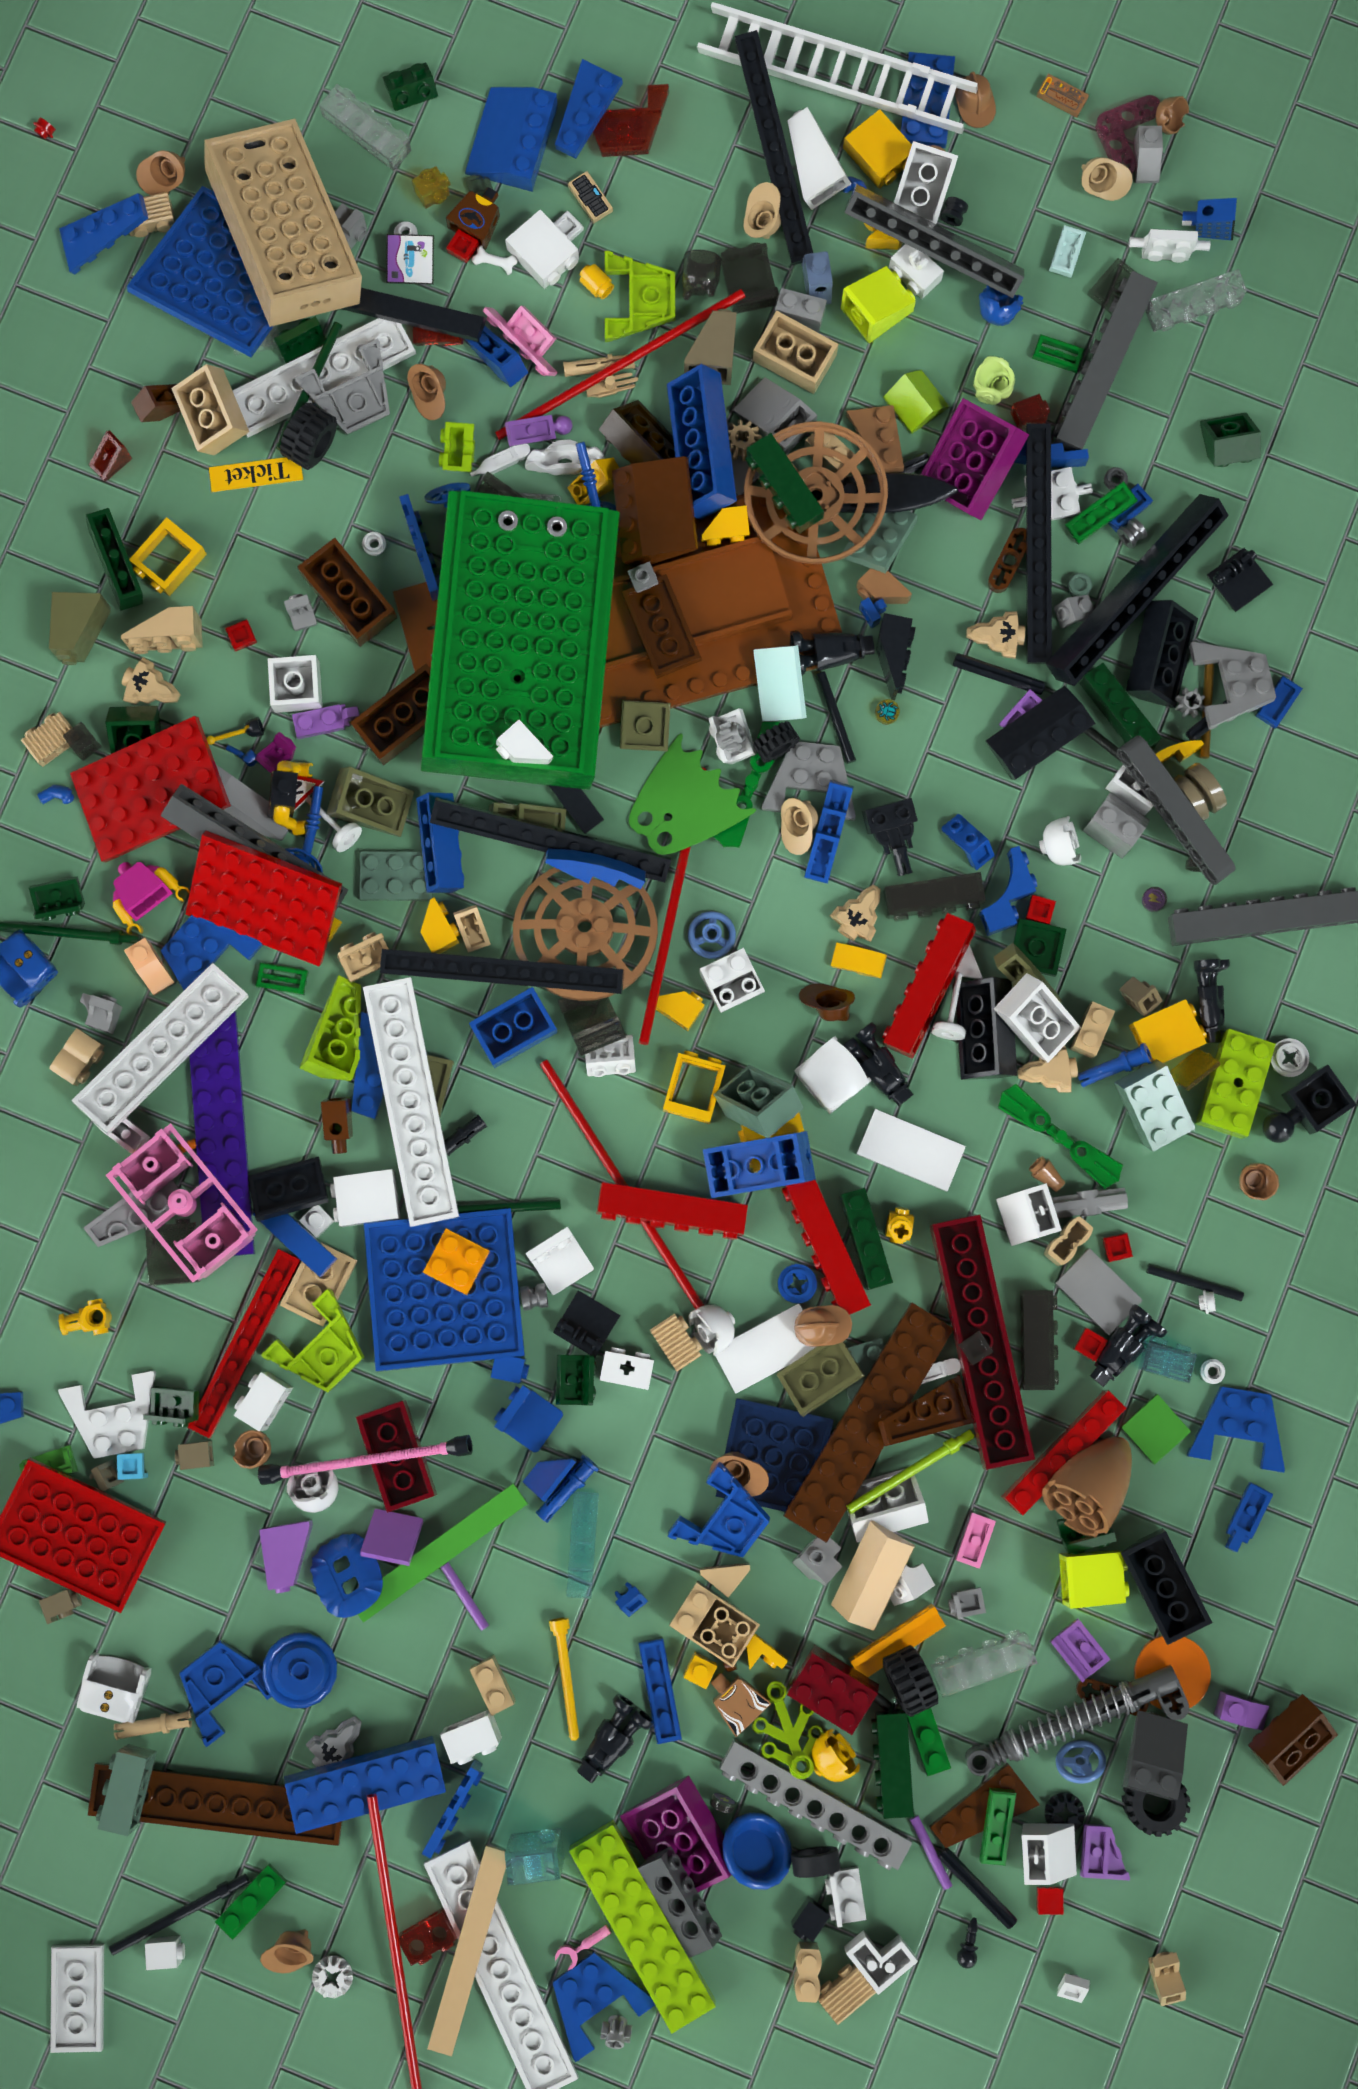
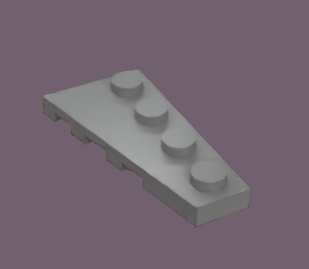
(123, 1220)

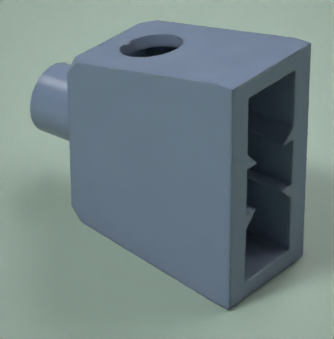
(818, 274)

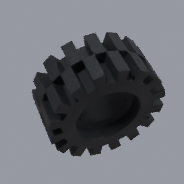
(776, 741)

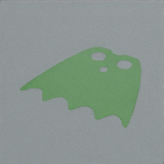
(691, 797)

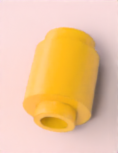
(596, 281)

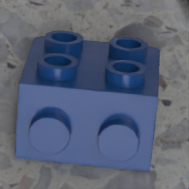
(528, 1418)

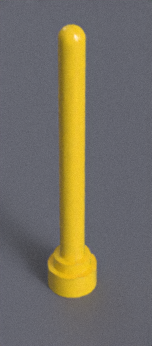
(560, 1629)

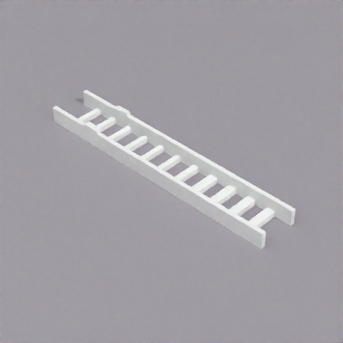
(822, 42)

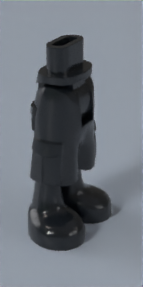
(1211, 997)
(880, 1066)
(1124, 1347)
(611, 1741)

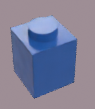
(510, 1369)

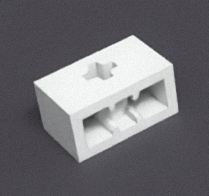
(638, 1378)

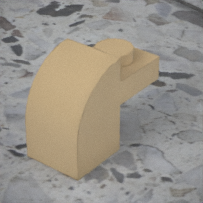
(1167, 1978)

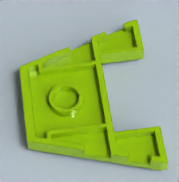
(649, 296)
(328, 1355)

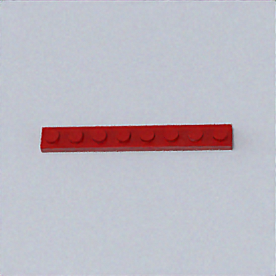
(245, 1342)

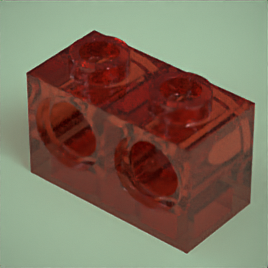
(424, 1932)

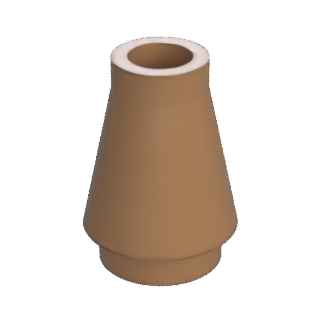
(1045, 1172)

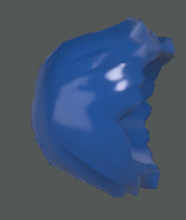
(998, 307)

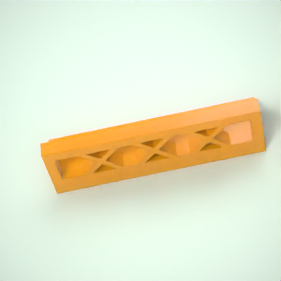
(910, 1632)

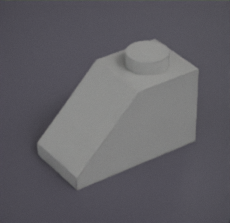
(1148, 154)

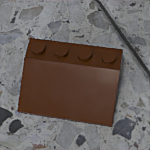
(655, 510)

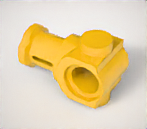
(899, 1225)
(85, 1319)

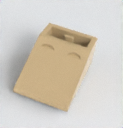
(166, 631)
(714, 1624)

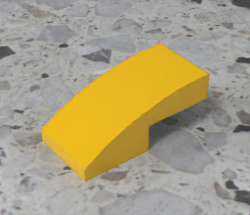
(1180, 750)
(858, 960)

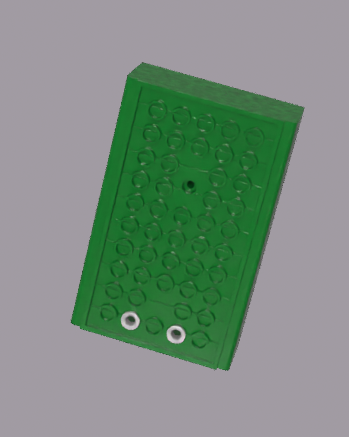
(520, 636)

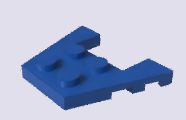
(201, 944)
(1241, 1416)
(733, 1524)
(215, 1678)
(587, 1991)

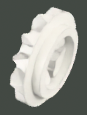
(1300, 1060)
(332, 1965)

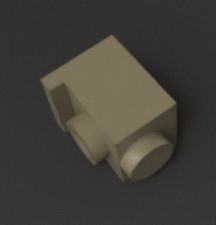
(1140, 996)
(60, 1604)

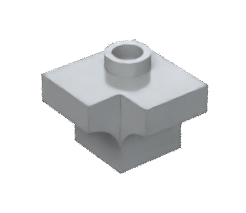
(352, 224)
(102, 1012)
(818, 1560)

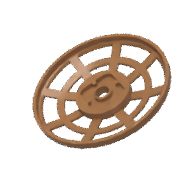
(832, 493)
(590, 942)

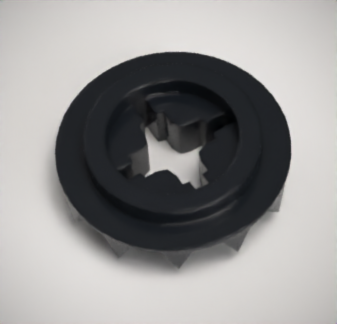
(1056, 1804)

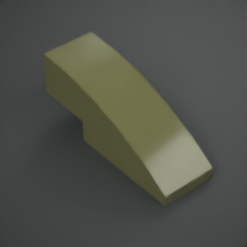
(537, 814)
(1015, 965)

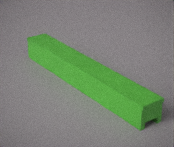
(447, 1547)

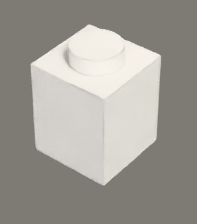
(164, 1952)

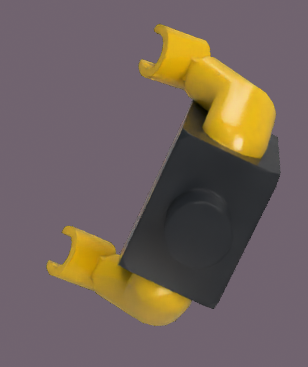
(283, 794)

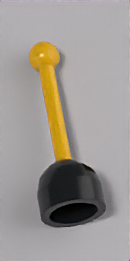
(252, 728)

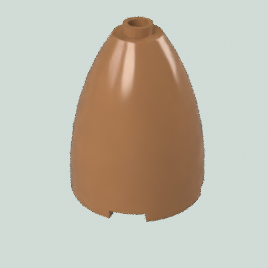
(1091, 1486)

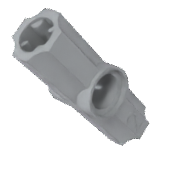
(1090, 1202)

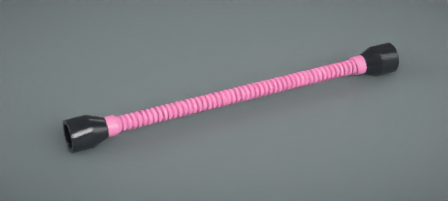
(457, 1446)

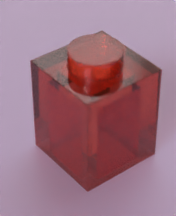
(1030, 411)

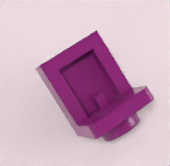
(279, 750)

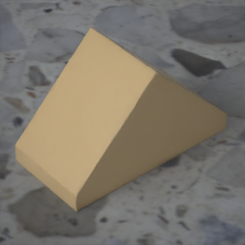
(472, 928)
(725, 1577)

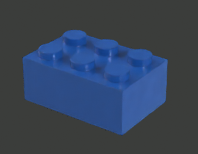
(513, 1027)

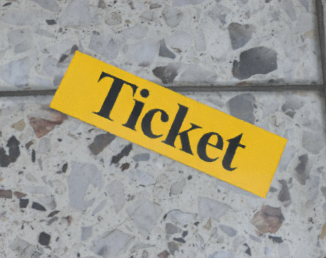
(254, 474)

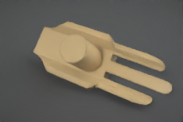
(609, 386)

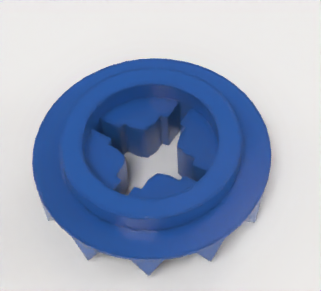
(808, 1288)

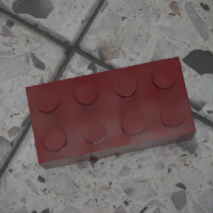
(400, 1480)

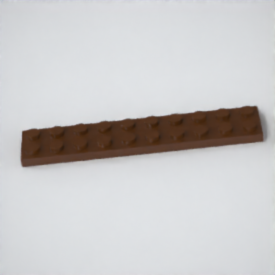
(857, 1436)
(217, 1805)

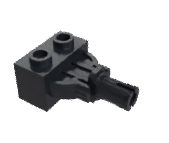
(891, 827)

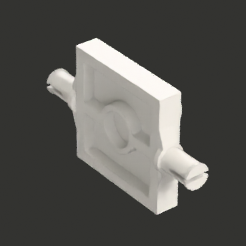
(1169, 245)
(1063, 494)

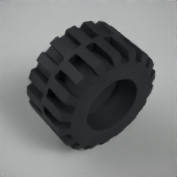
(308, 436)
(910, 1680)
(1160, 1823)

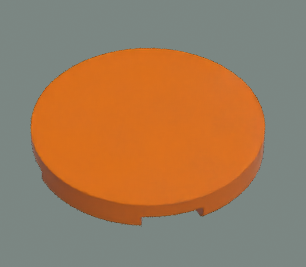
(1187, 1662)

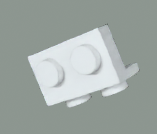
(747, 750)

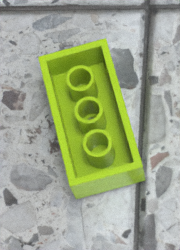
(1231, 1107)

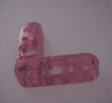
(1118, 125)

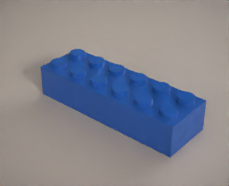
(703, 437)
(341, 1788)

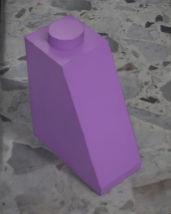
(283, 1553)

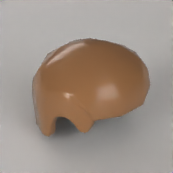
(1170, 114)
(1258, 1181)
(252, 1449)

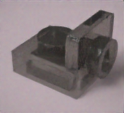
(82, 741)

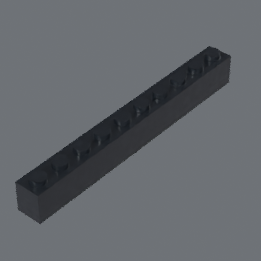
(1137, 589)

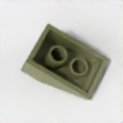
(370, 801)

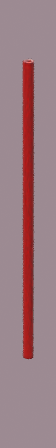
(628, 359)
(664, 945)
(619, 1180)
(394, 1941)

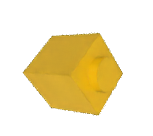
(700, 1670)

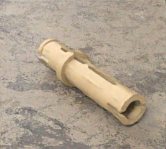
(591, 366)
(152, 1725)

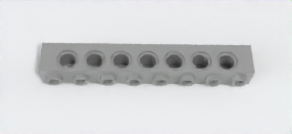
(897, 1843)

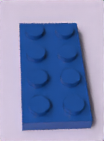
(920, 131)

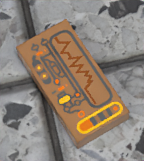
(1062, 95)

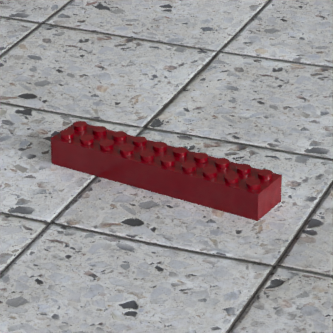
(975, 1307)

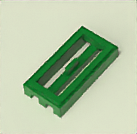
(1059, 354)
(261, 975)

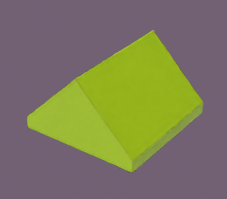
(915, 400)

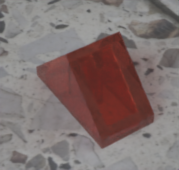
(109, 457)

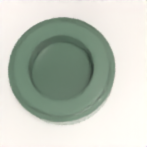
(1079, 585)

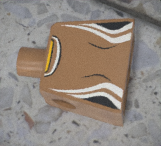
(738, 1702)

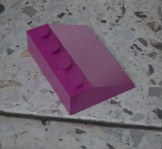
(975, 456)
(683, 1821)

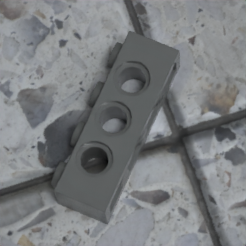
(670, 1887)

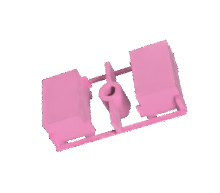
(152, 1169)

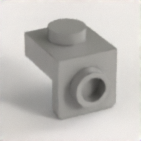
(643, 577)
(1073, 610)
(300, 612)
(966, 1603)

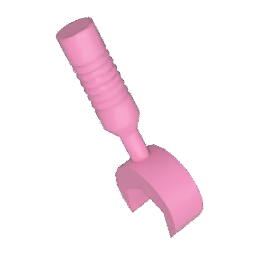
(586, 1944)

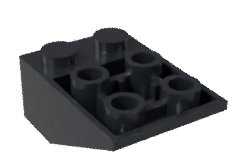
(892, 644)

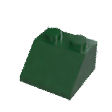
(1231, 439)
(131, 725)

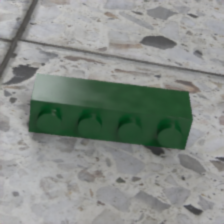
(784, 483)
(114, 559)
(1118, 706)
(866, 1239)
(893, 1763)

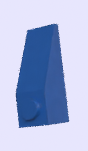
(499, 357)

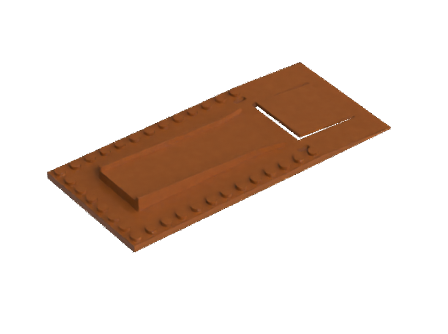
(730, 596)

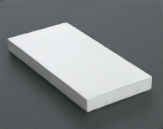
(911, 1150)
(762, 1350)
(77, 1998)

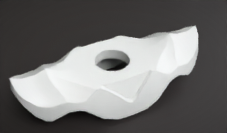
(548, 459)

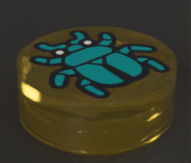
(887, 711)

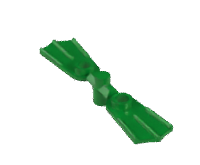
(733, 836)
(1094, 1162)

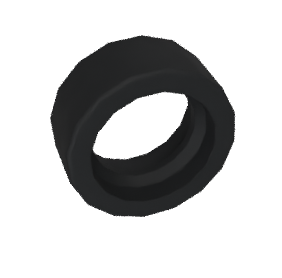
(815, 1861)

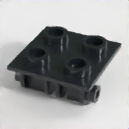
(1240, 579)
(586, 1324)

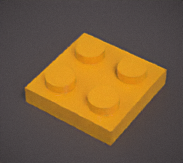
(456, 1261)

